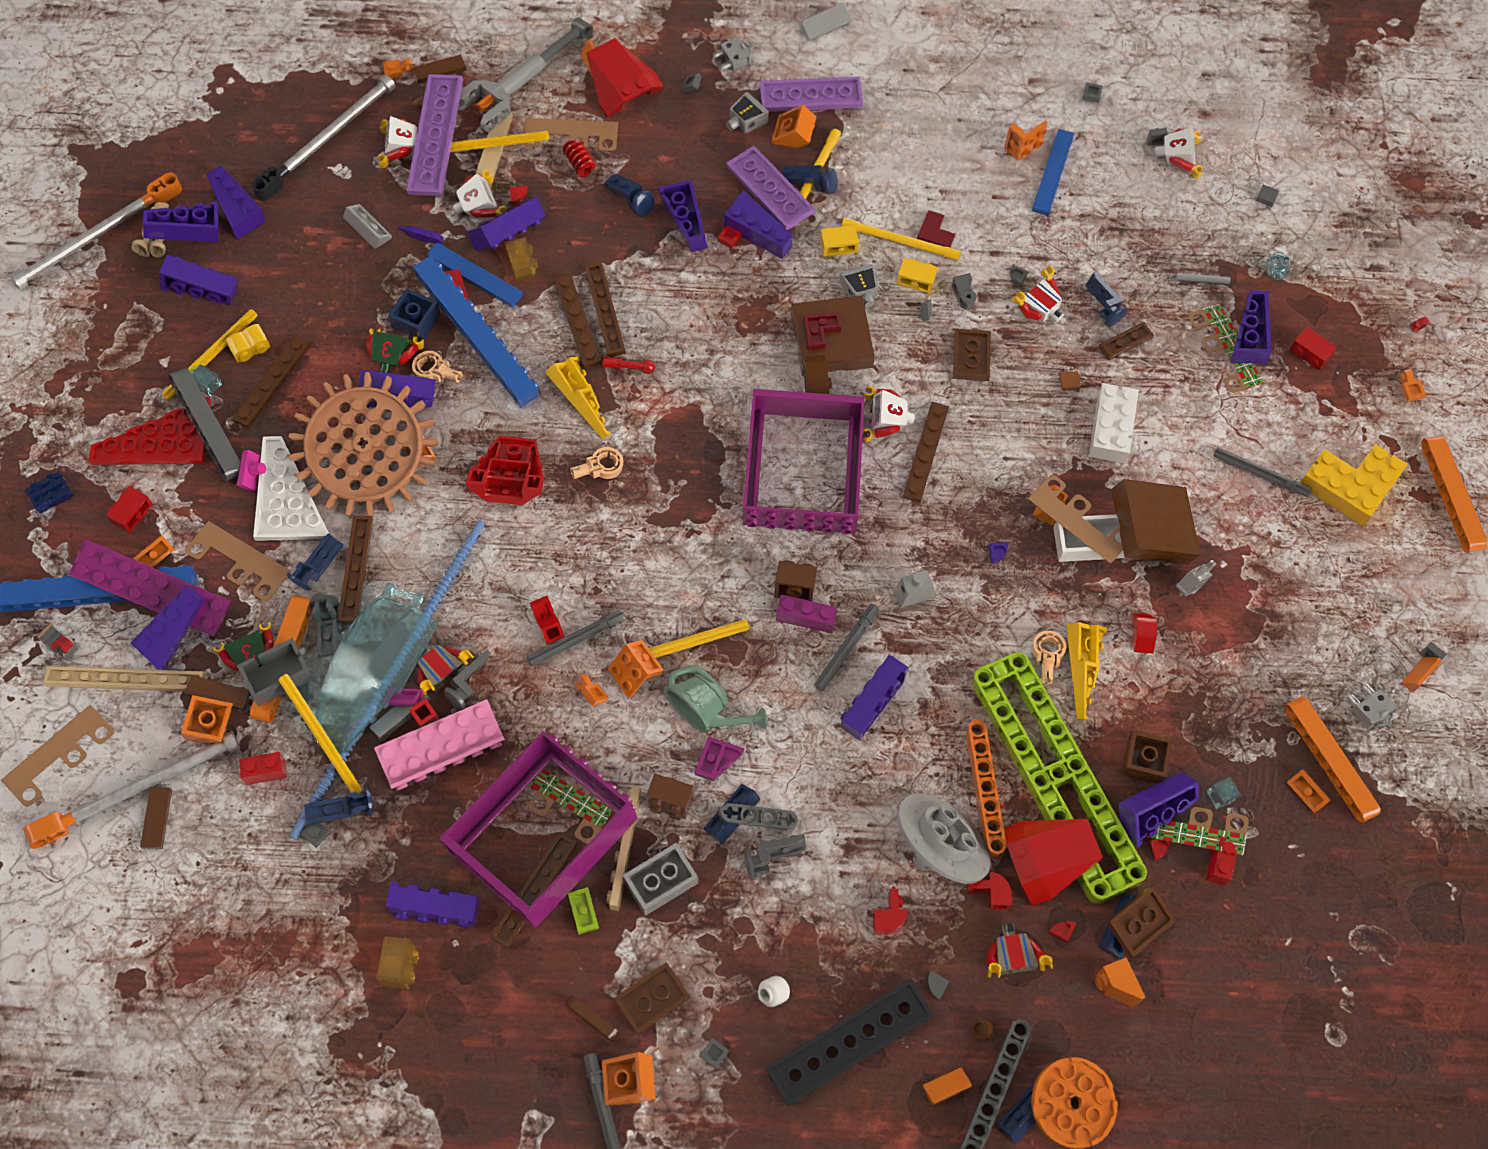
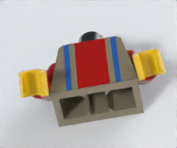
(439, 667)
(1015, 953)

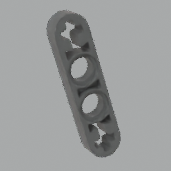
(758, 816)

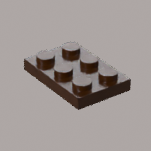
(971, 354)
(1140, 921)
(652, 998)

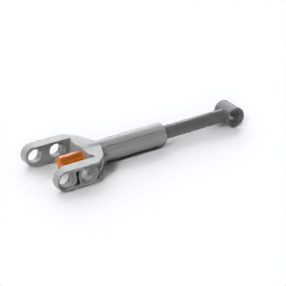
(500, 92)

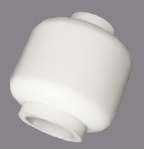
(773, 991)

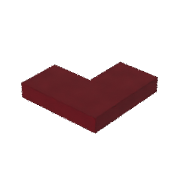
(931, 231)
(817, 325)

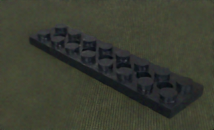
(849, 1057)

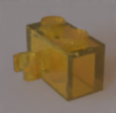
(520, 258)

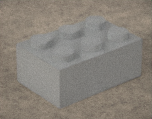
(660, 879)

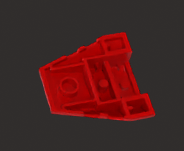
(619, 76)
(508, 472)
(1051, 854)

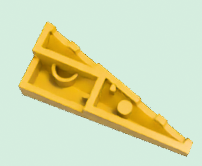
(572, 383)
(1084, 649)

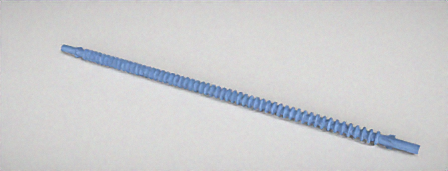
(438, 594)

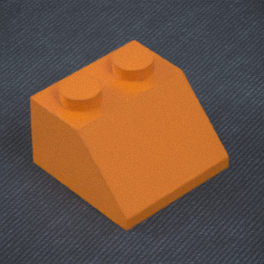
(794, 127)
(206, 720)
(1120, 983)
(628, 1079)

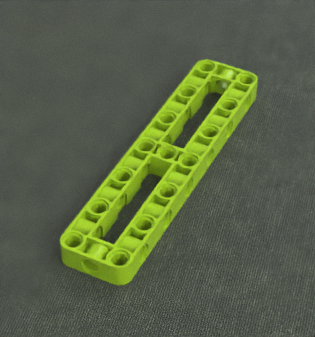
(1067, 752)

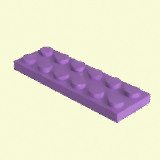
(812, 93)
(770, 188)

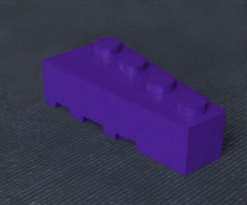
(507, 224)
(1253, 336)
(420, 387)
(165, 632)

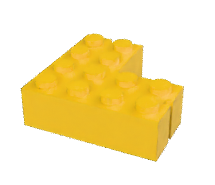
(1351, 489)

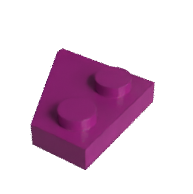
(717, 758)

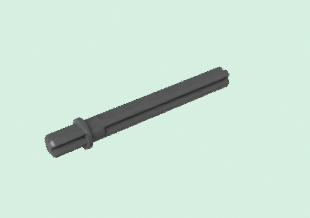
(1286, 482)
(576, 637)
(833, 666)
(603, 1110)

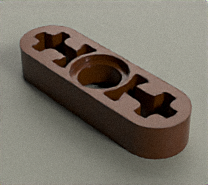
(592, 1018)

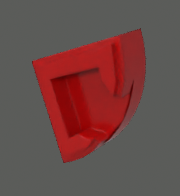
(517, 194)
(1158, 848)
(1062, 930)

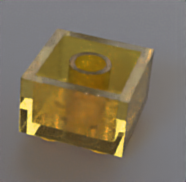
(397, 963)

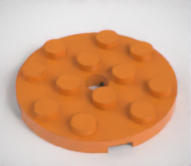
(1052, 1106)

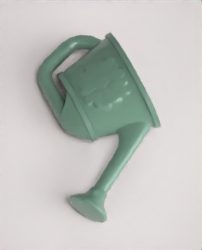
(701, 700)

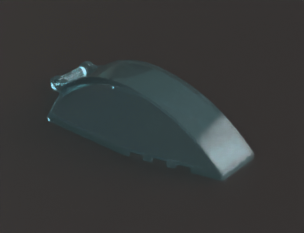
(372, 664)

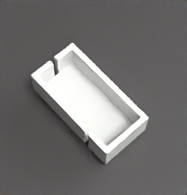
(1113, 423)
(1073, 549)

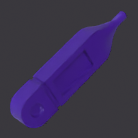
(422, 234)

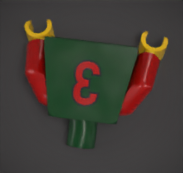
(391, 349)
(246, 648)

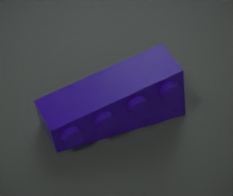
(236, 204)
(684, 211)
(182, 223)
(758, 226)
(197, 280)
(874, 697)
(1156, 806)
(432, 905)

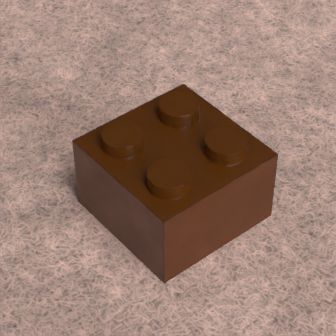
(795, 580)
(1147, 757)
(669, 797)

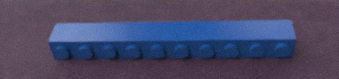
(476, 332)
(67, 591)

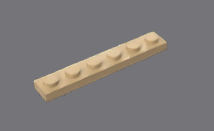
(622, 856)

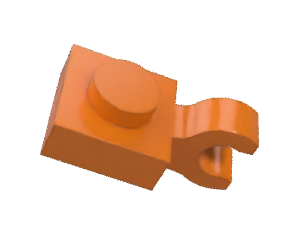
(395, 67)
(1411, 388)
(591, 691)

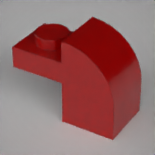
(546, 620)
(1144, 632)
(424, 713)
(998, 891)
(890, 921)

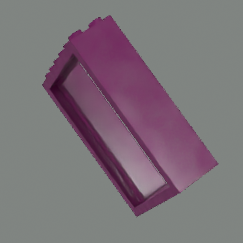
(809, 406)
(501, 795)

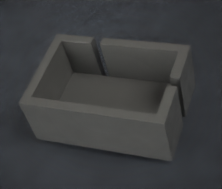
(276, 662)

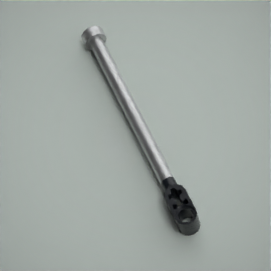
(272, 178)

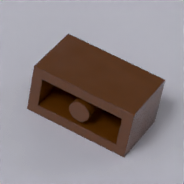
(816, 374)

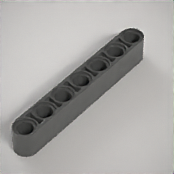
(205, 423)
(998, 1080)

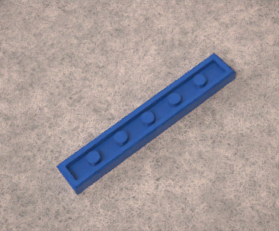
(1053, 172)
(476, 275)

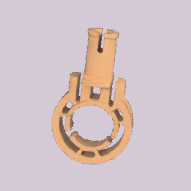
(438, 371)
(594, 467)
(1048, 658)

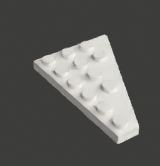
(283, 502)

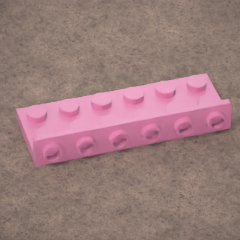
(439, 745)

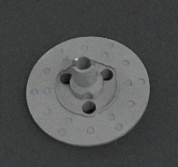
(943, 839)

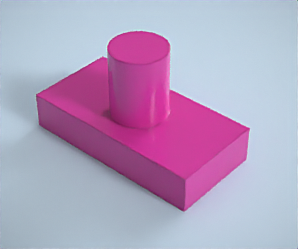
(250, 470)

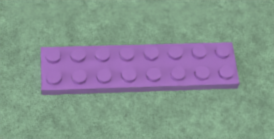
(435, 135)

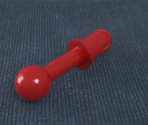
(617, 363)

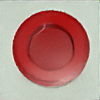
(1419, 324)

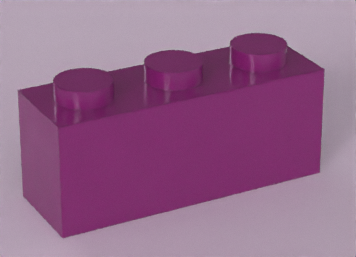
(806, 613)

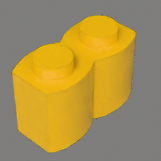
(248, 343)

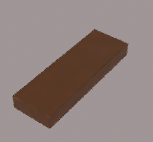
(441, 67)
(1126, 341)
(218, 691)
(156, 818)

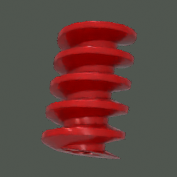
(579, 157)

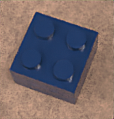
(414, 314)

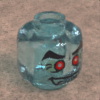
(1278, 266)

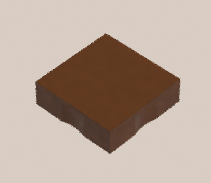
(845, 349)
(1155, 521)

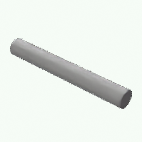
(1203, 278)

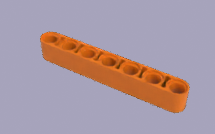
(1454, 494)
(293, 627)
(1332, 759)
(988, 779)

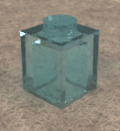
(206, 380)
(1223, 792)

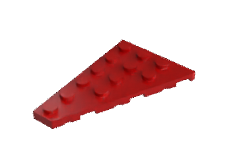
(155, 442)

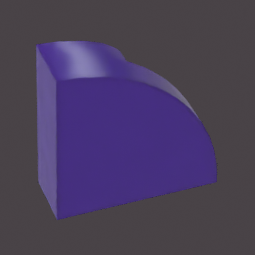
(997, 551)

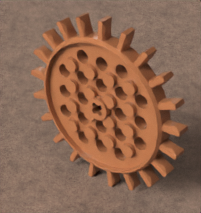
(358, 399)

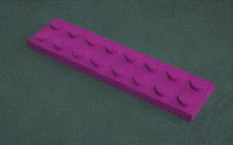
(143, 584)

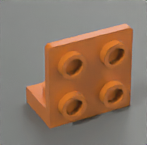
(1020, 143)
(634, 666)

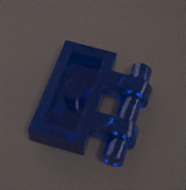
(51, 495)

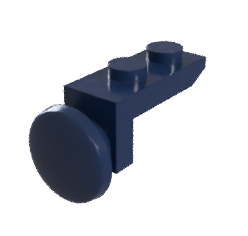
(813, 174)
(639, 200)
(1108, 298)
(316, 563)
(339, 807)

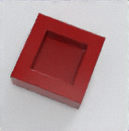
(729, 236)

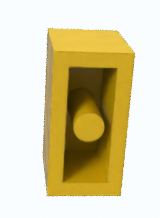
(839, 240)
(917, 275)

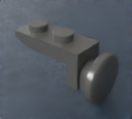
(324, 611)
(462, 690)
(772, 850)

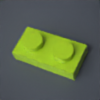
(583, 910)

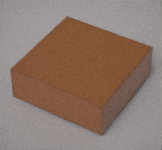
(1069, 380)

